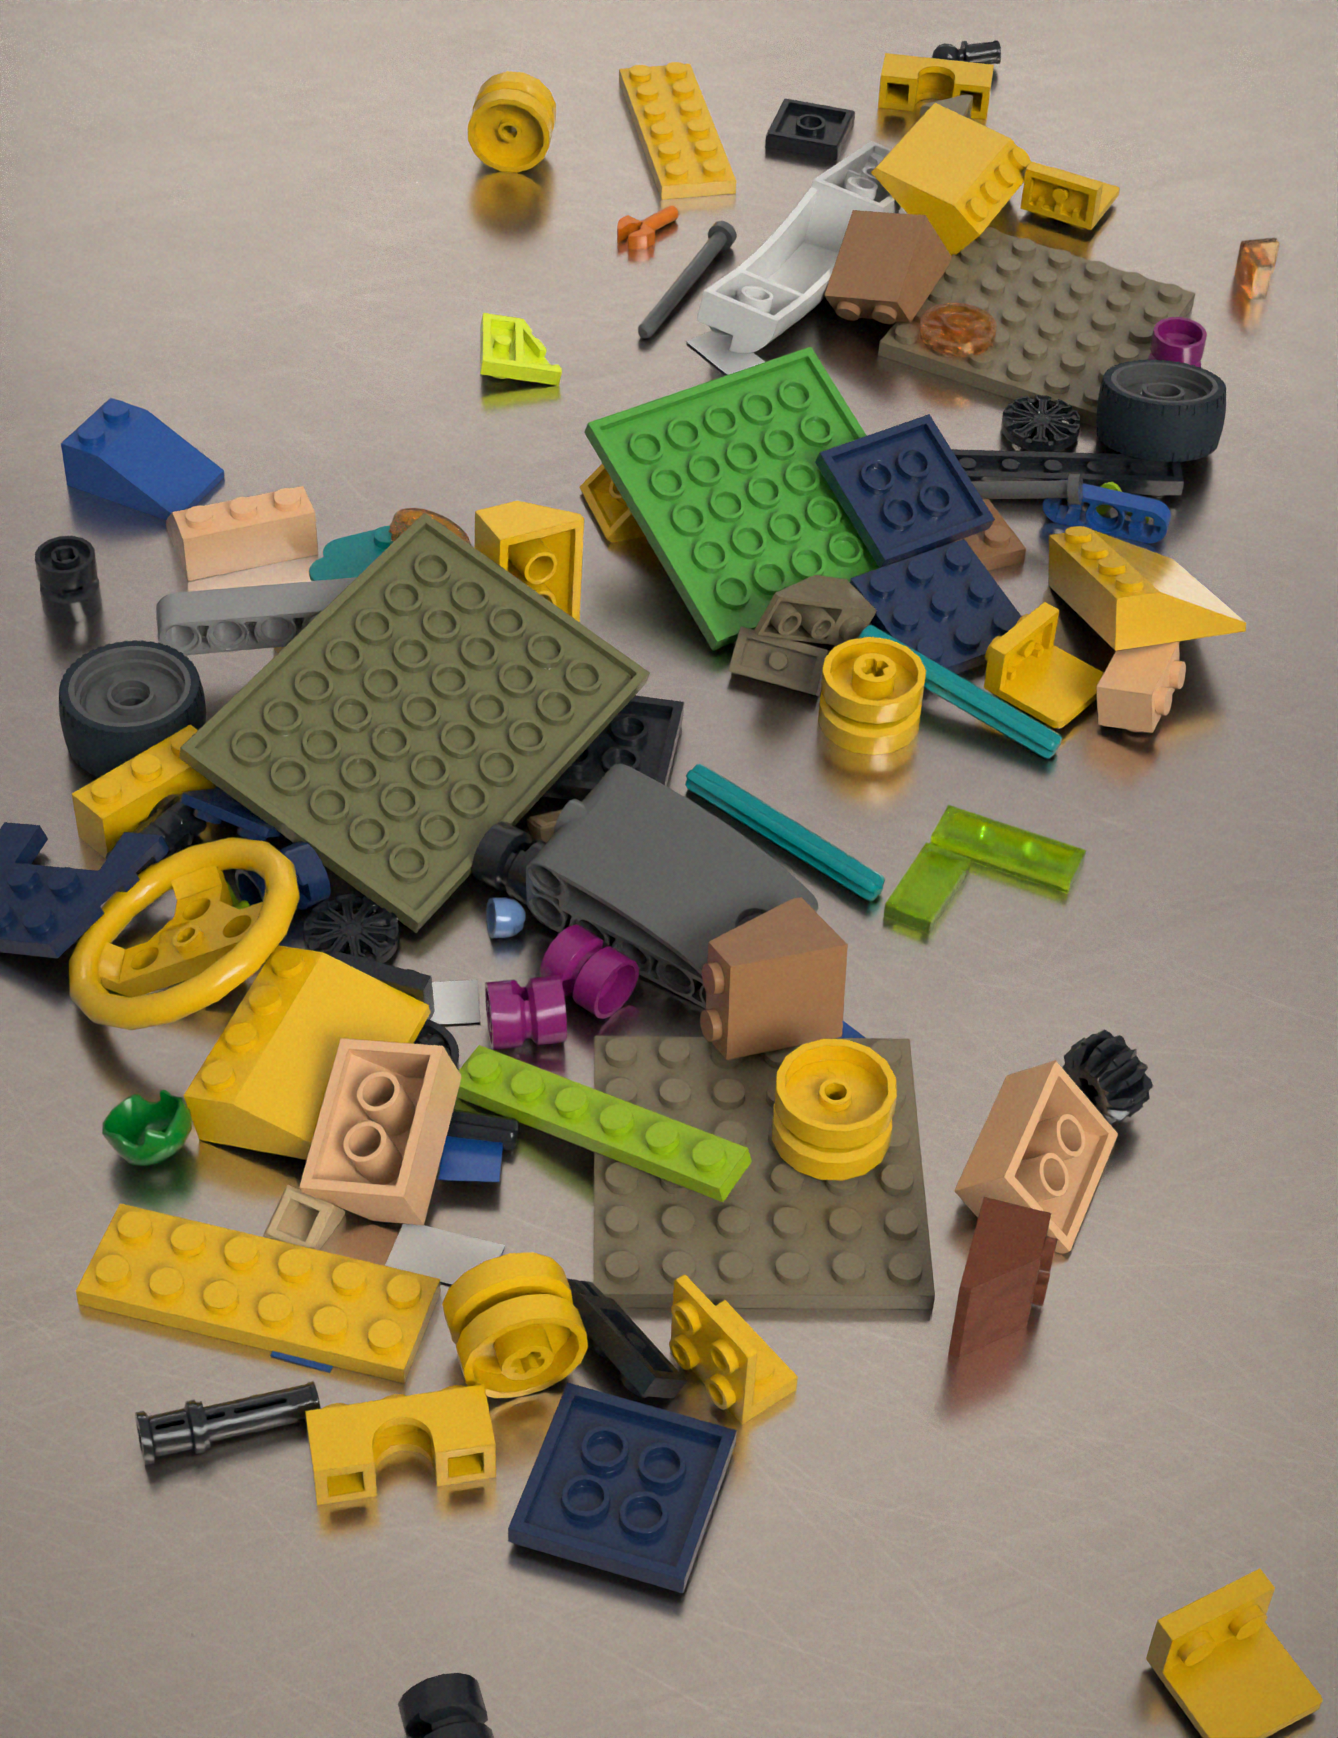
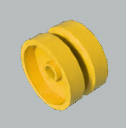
(512, 122)
(871, 695)
(833, 1109)
(515, 1324)

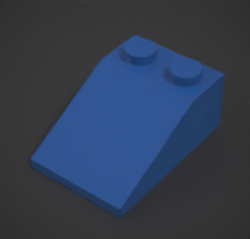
(137, 461)

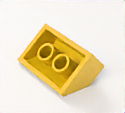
(537, 547)

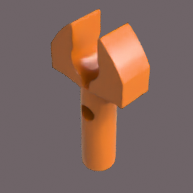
(642, 233)

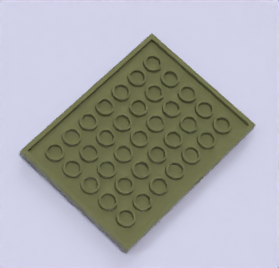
(415, 719)

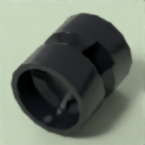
(68, 579)
(503, 859)
(445, 1708)

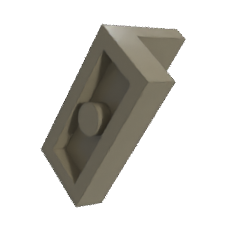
(778, 661)

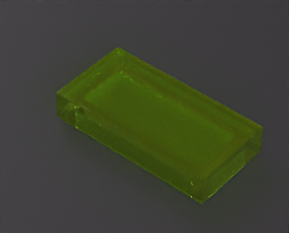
(927, 887)

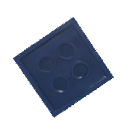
(904, 491)
(940, 605)
(623, 1487)

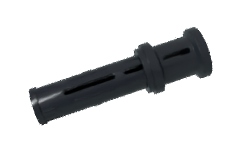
(198, 1425)

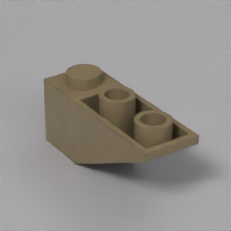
(817, 612)

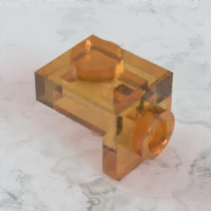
(1256, 265)

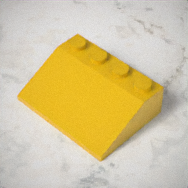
(953, 174)
(1132, 592)
(280, 1046)

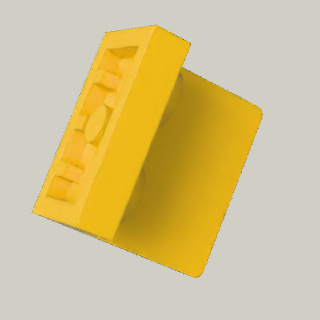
(1066, 196)
(726, 1354)
(1230, 1665)

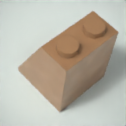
(886, 267)
(774, 982)

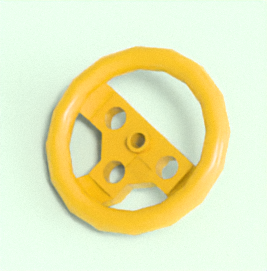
(203, 944)

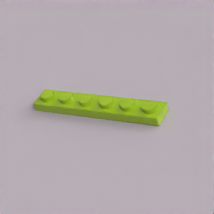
(603, 1123)

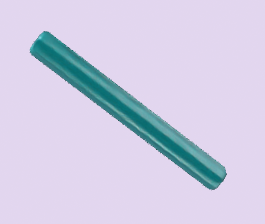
(982, 704)
(785, 832)

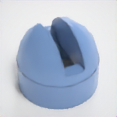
(504, 917)

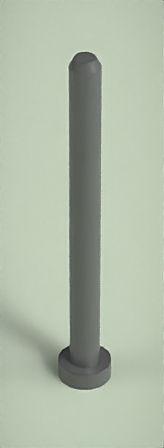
(720, 237)
(1068, 489)

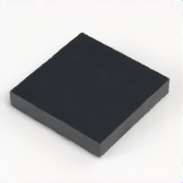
(810, 129)

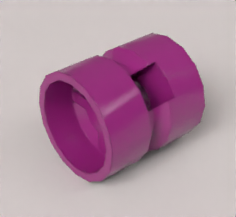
(1178, 341)
(593, 975)
(525, 1012)

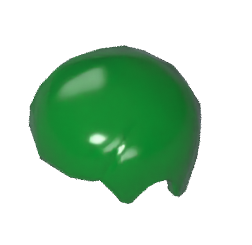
(148, 1130)

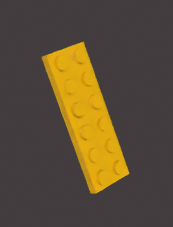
(676, 131)
(260, 1292)

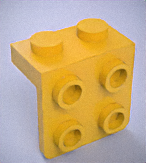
(1036, 674)

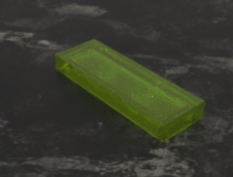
(1009, 849)

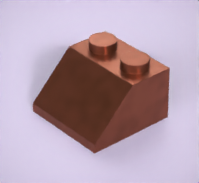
(1002, 1274)

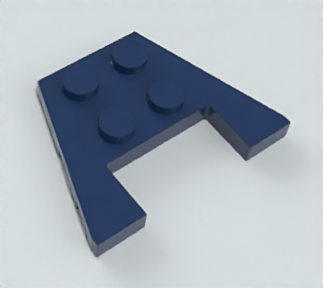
(54, 906)

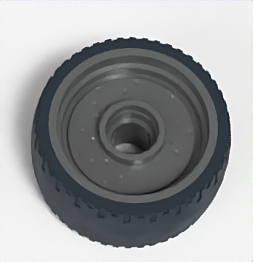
(1161, 410)
(126, 702)

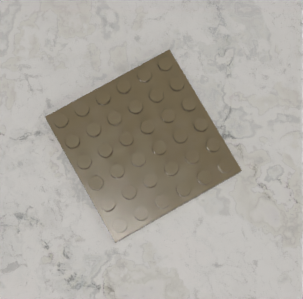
(1054, 316)
(779, 1231)

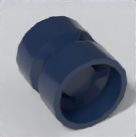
(310, 874)

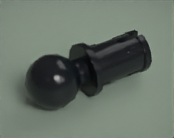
(977, 53)

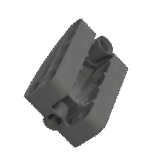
(653, 877)

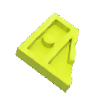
(513, 351)

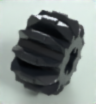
(1109, 1075)

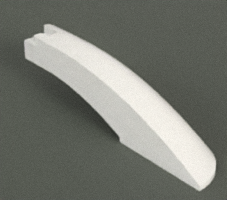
(797, 260)

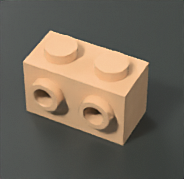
(1139, 686)

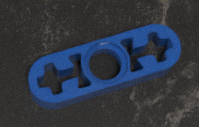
(1122, 502)

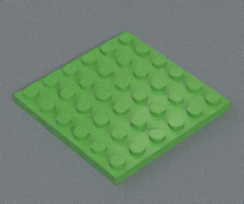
(734, 487)

